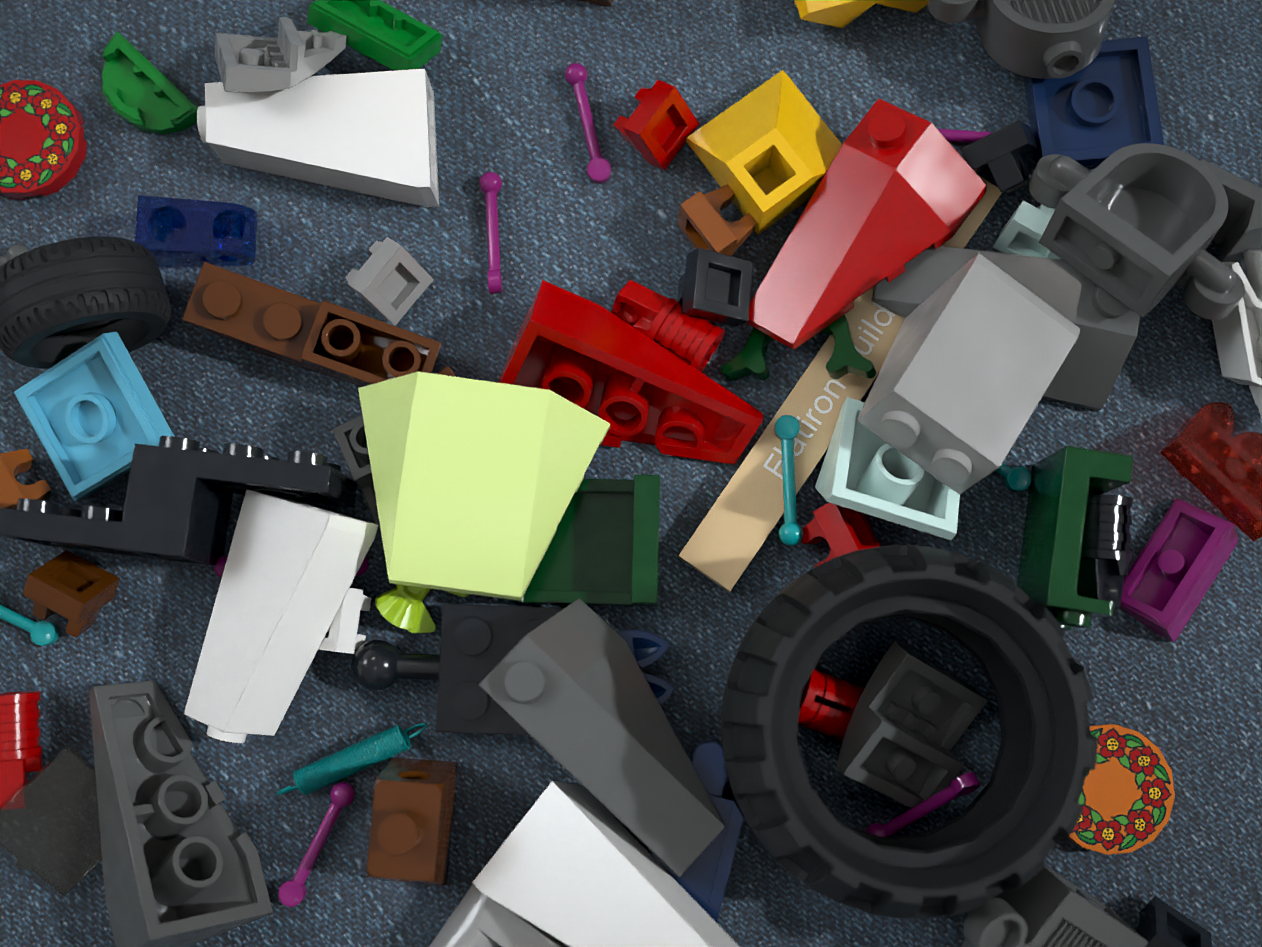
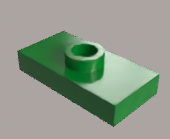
(378, 31)

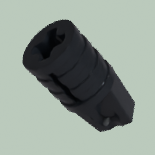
(1105, 547)

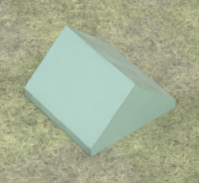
(882, 481)

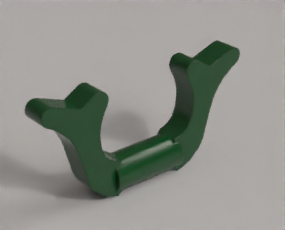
(843, 360)

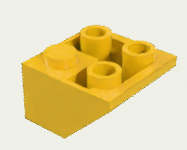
(767, 150)

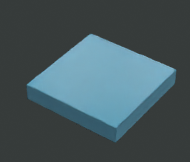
(93, 414)

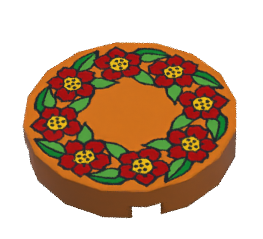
(1126, 794)

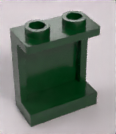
(1056, 529)
(603, 547)

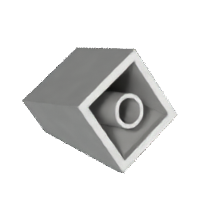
(967, 373)

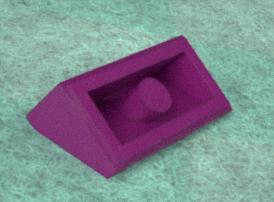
(1177, 568)

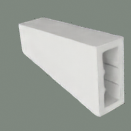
(333, 130)
(272, 611)
(591, 880)

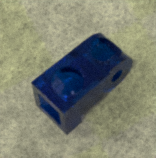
(196, 231)

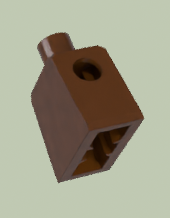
(412, 821)

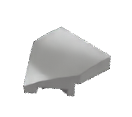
(274, 63)

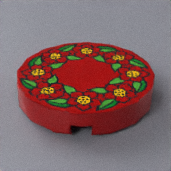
(38, 139)

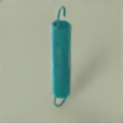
(351, 759)

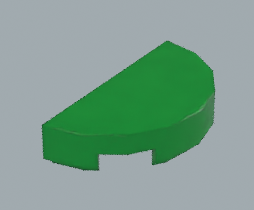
(141, 92)

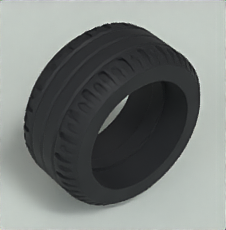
(75, 292)

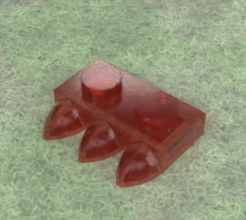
(1221, 466)

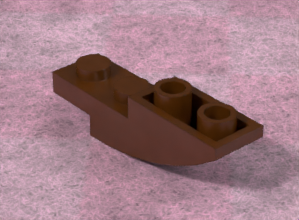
(305, 332)

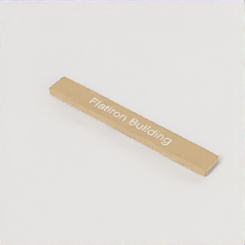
(754, 495)

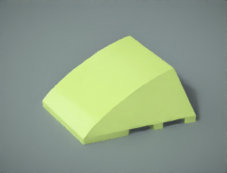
(472, 478)

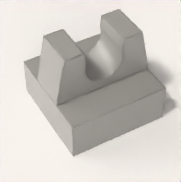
(389, 280)

